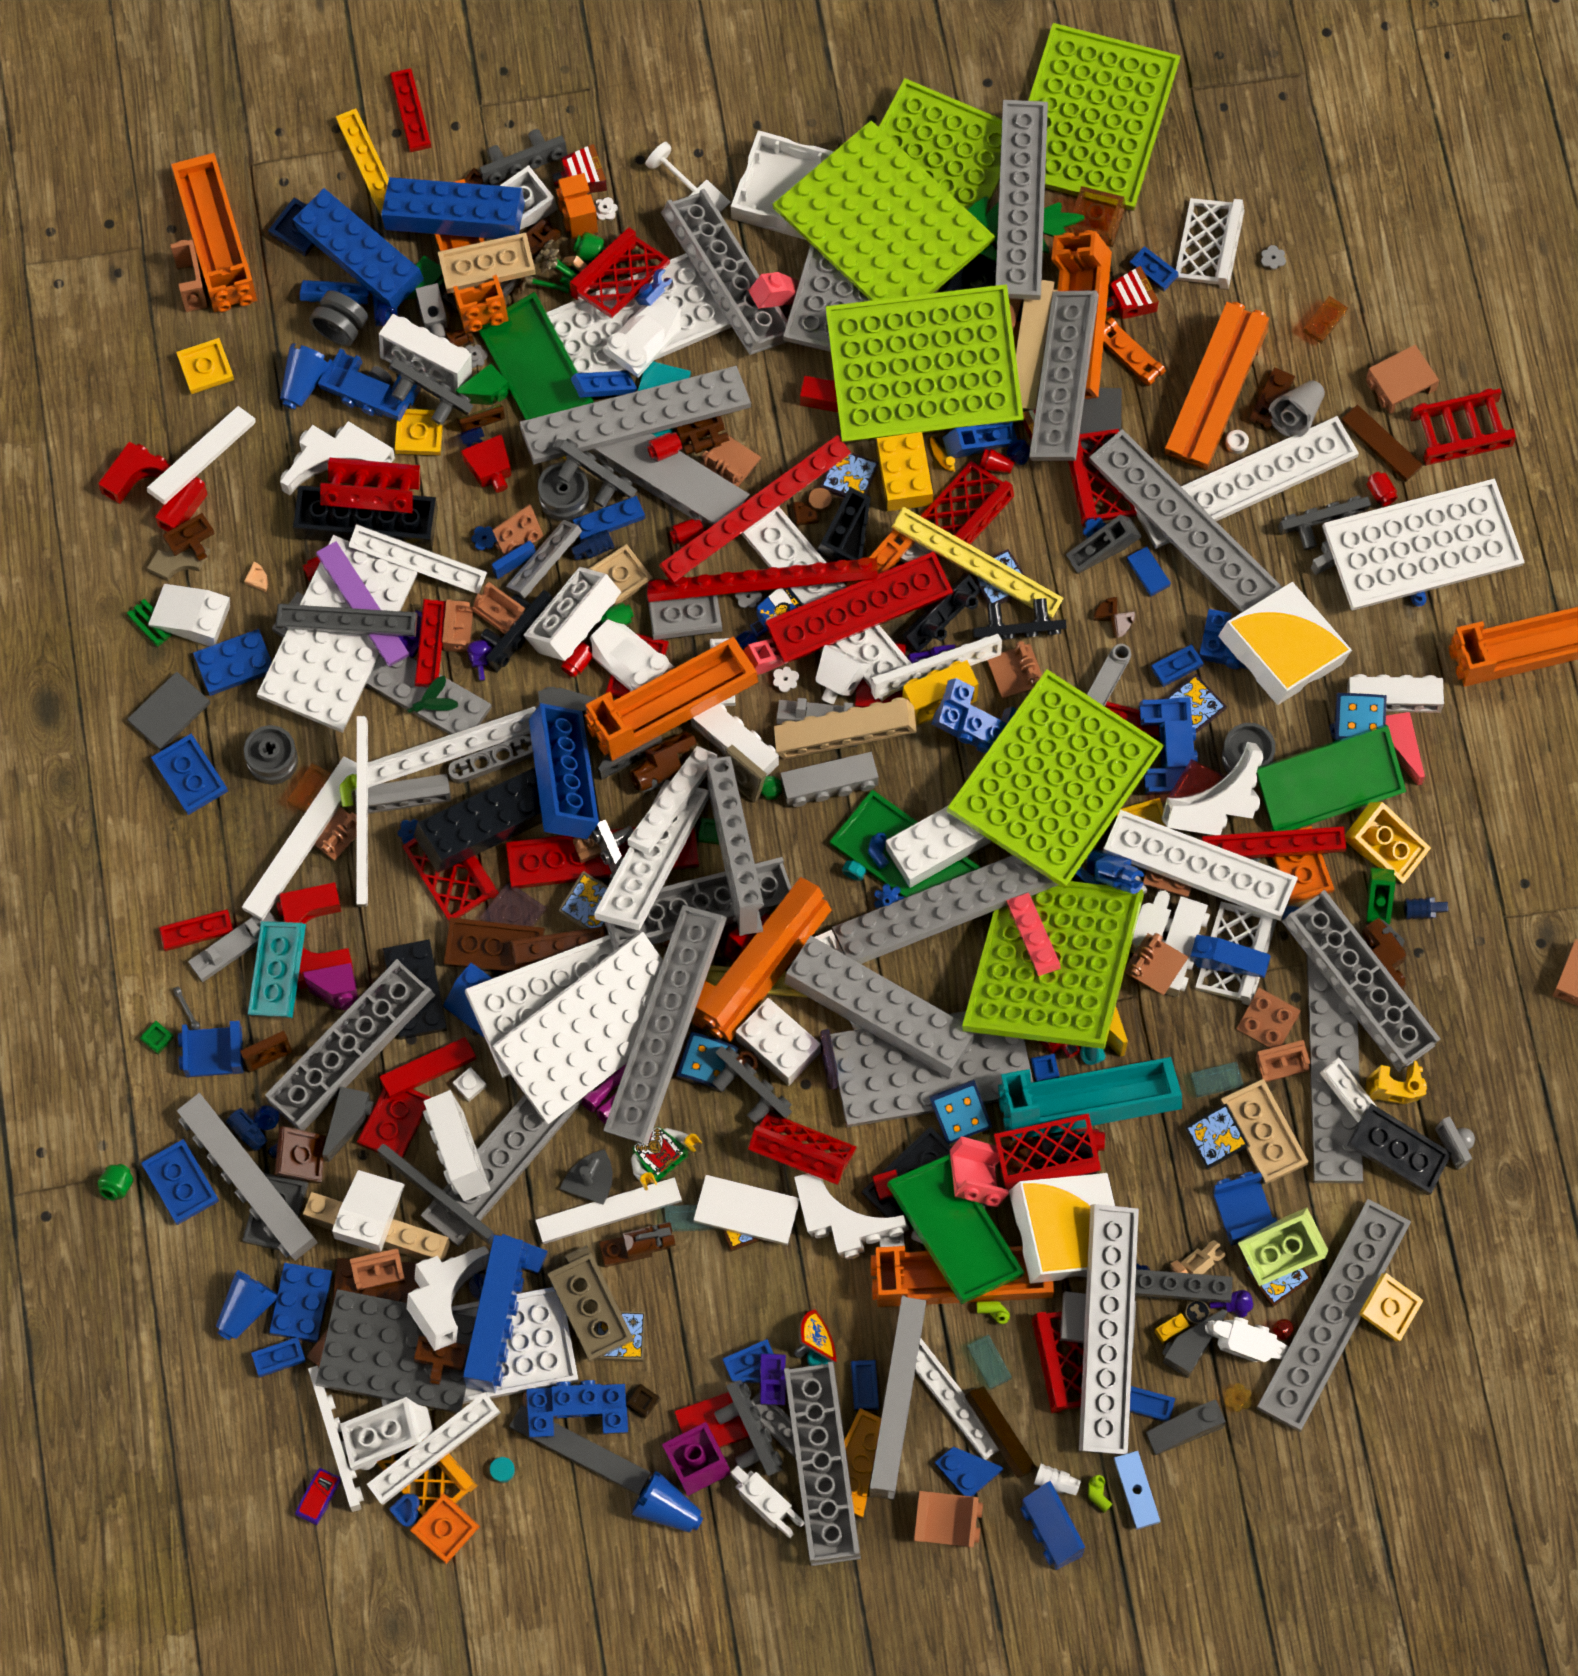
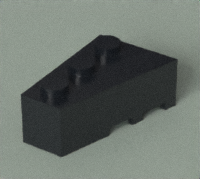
(847, 530)

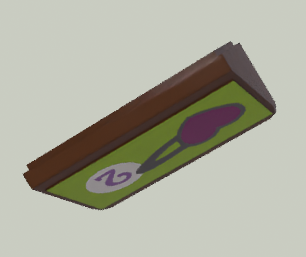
(481, 418)

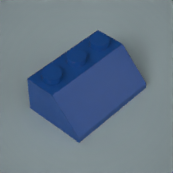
(457, 1001)
(1052, 1526)

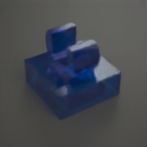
(471, 436)

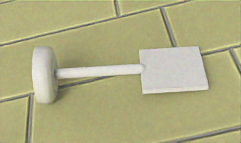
(659, 156)

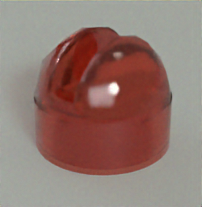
(1283, 1329)

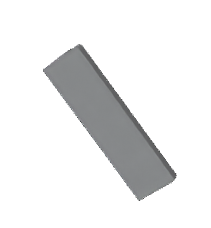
(408, 793)

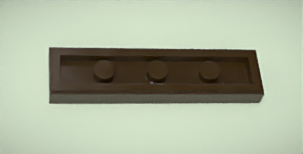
(1000, 1432)

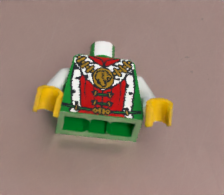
(661, 1155)

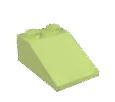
(1283, 1247)

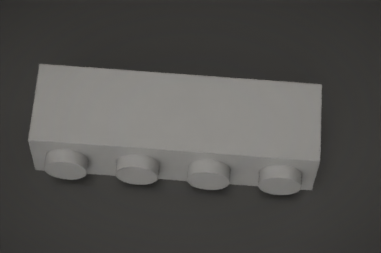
(829, 779)

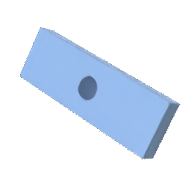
(1133, 1476)

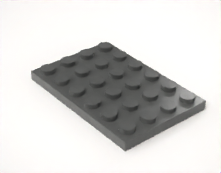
(374, 1349)

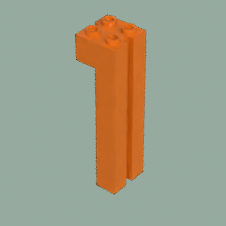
(214, 232)
(1085, 266)
(478, 304)
(1217, 385)
(1514, 646)
(669, 699)
(762, 962)
(920, 1278)

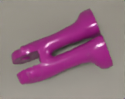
(594, 1098)

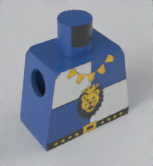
(774, 605)

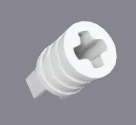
(1061, 1480)

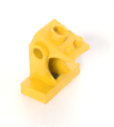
(1382, 1087)

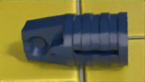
(594, 545)
(1423, 908)
(246, 1129)

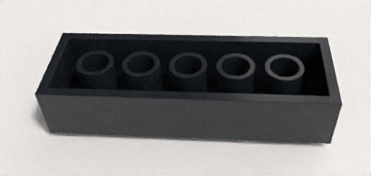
(322, 521)
(480, 821)

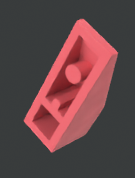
(774, 290)
(763, 656)
(1406, 745)

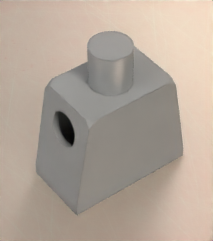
(432, 309)

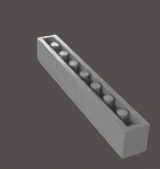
(247, 1177)

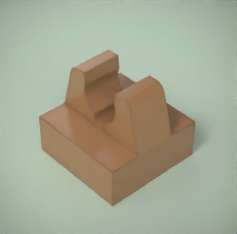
(586, 848)

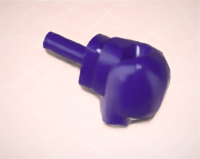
(477, 654)
(1240, 1303)

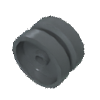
(338, 318)
(563, 499)
(1237, 739)
(271, 754)

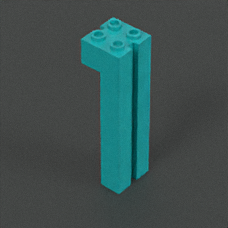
(1104, 1094)

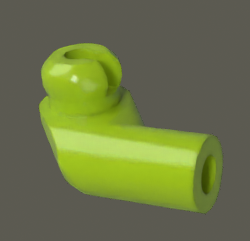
(346, 789)
(995, 1309)
(1096, 1491)

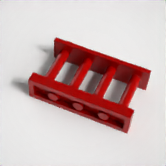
(1458, 447)
(374, 474)

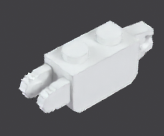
(1152, 919)
(1245, 1340)
(765, 1500)

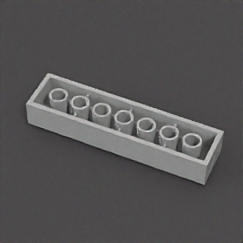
(879, 1006)

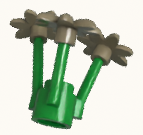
(550, 262)

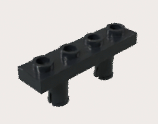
(933, 621)
(1040, 623)
(513, 640)

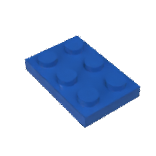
(233, 662)
(189, 774)
(180, 1182)
(301, 1302)

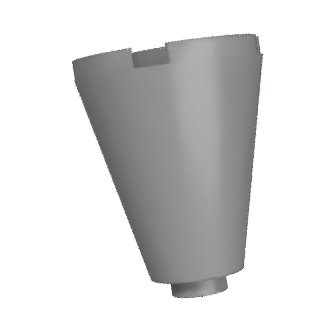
(1297, 409)

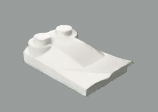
(644, 336)
(627, 655)
(385, 1432)

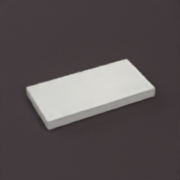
(746, 1210)

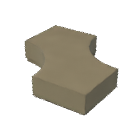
(166, 564)

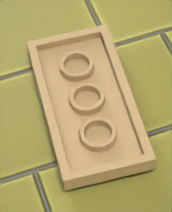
(478, 262)
(1271, 1140)

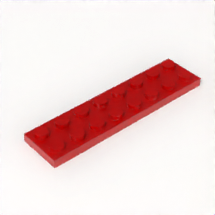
(858, 607)
(557, 862)

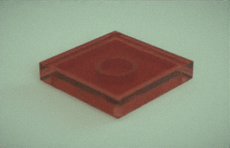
(1195, 780)

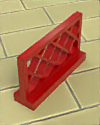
(603, 265)
(1081, 482)
(981, 516)
(475, 871)
(805, 1157)
(1068, 1169)
(1050, 1363)

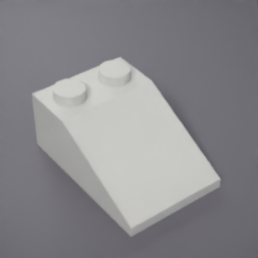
(537, 198)
(190, 613)
(367, 1211)

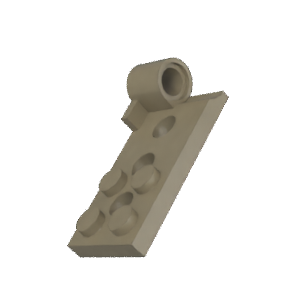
(584, 1267)

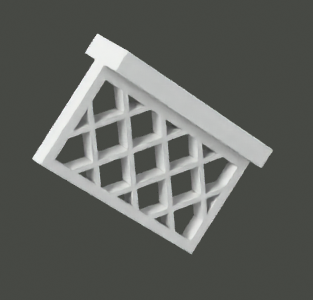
(1227, 249)
(1261, 942)

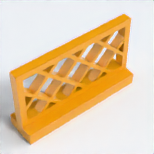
(450, 1468)

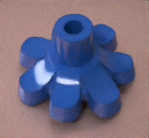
(887, 893)

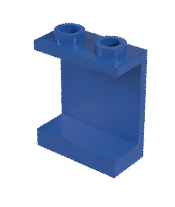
(211, 1051)
(1242, 1206)

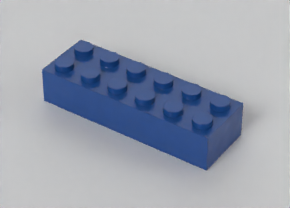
(452, 208)
(358, 249)
(563, 771)
(495, 1314)

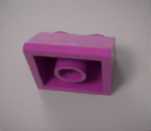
(333, 985)
(696, 1458)

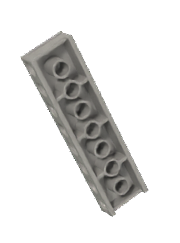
(724, 270)
(677, 477)
(734, 845)
(707, 894)
(1361, 981)
(349, 1045)
(897, 1398)
(822, 1464)

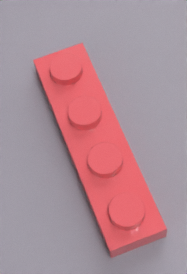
(1033, 934)

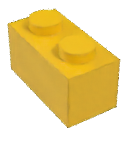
(1172, 1328)

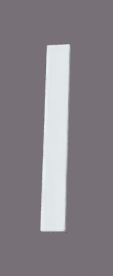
(449, 747)
(362, 811)
(299, 843)

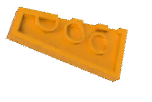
(860, 1452)

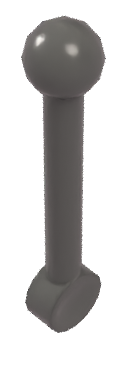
(195, 1025)

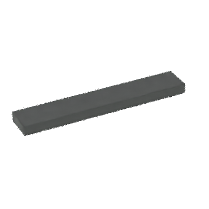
(346, 620)
(436, 1193)
(587, 1454)

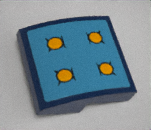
(1358, 713)
(700, 1062)
(960, 1111)

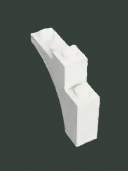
(318, 446)
(1231, 796)
(849, 1228)
(438, 1286)

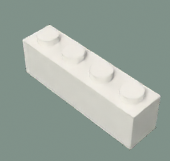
(1402, 692)
(725, 730)
(1185, 925)

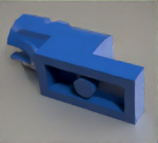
(1114, 871)

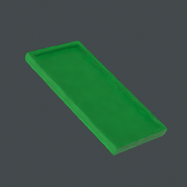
(533, 360)
(1330, 779)
(880, 815)
(955, 1231)

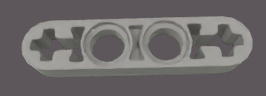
(493, 762)

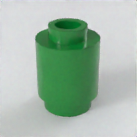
(618, 613)

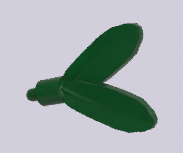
(430, 701)

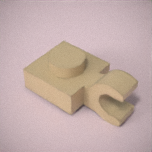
(1201, 1261)

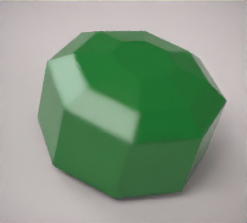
(771, 788)

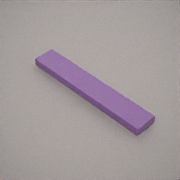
(359, 598)

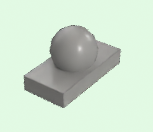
(1456, 1141)

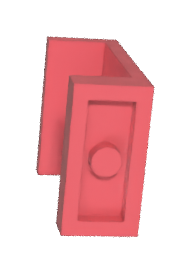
(975, 1173)

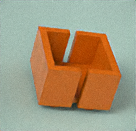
(576, 205)

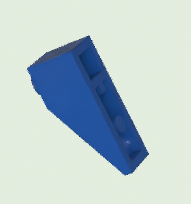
(974, 439)
(1228, 957)

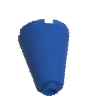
(302, 375)
(243, 1305)
(666, 1505)

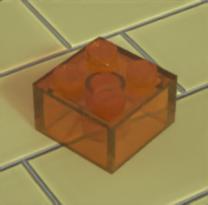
(1102, 214)

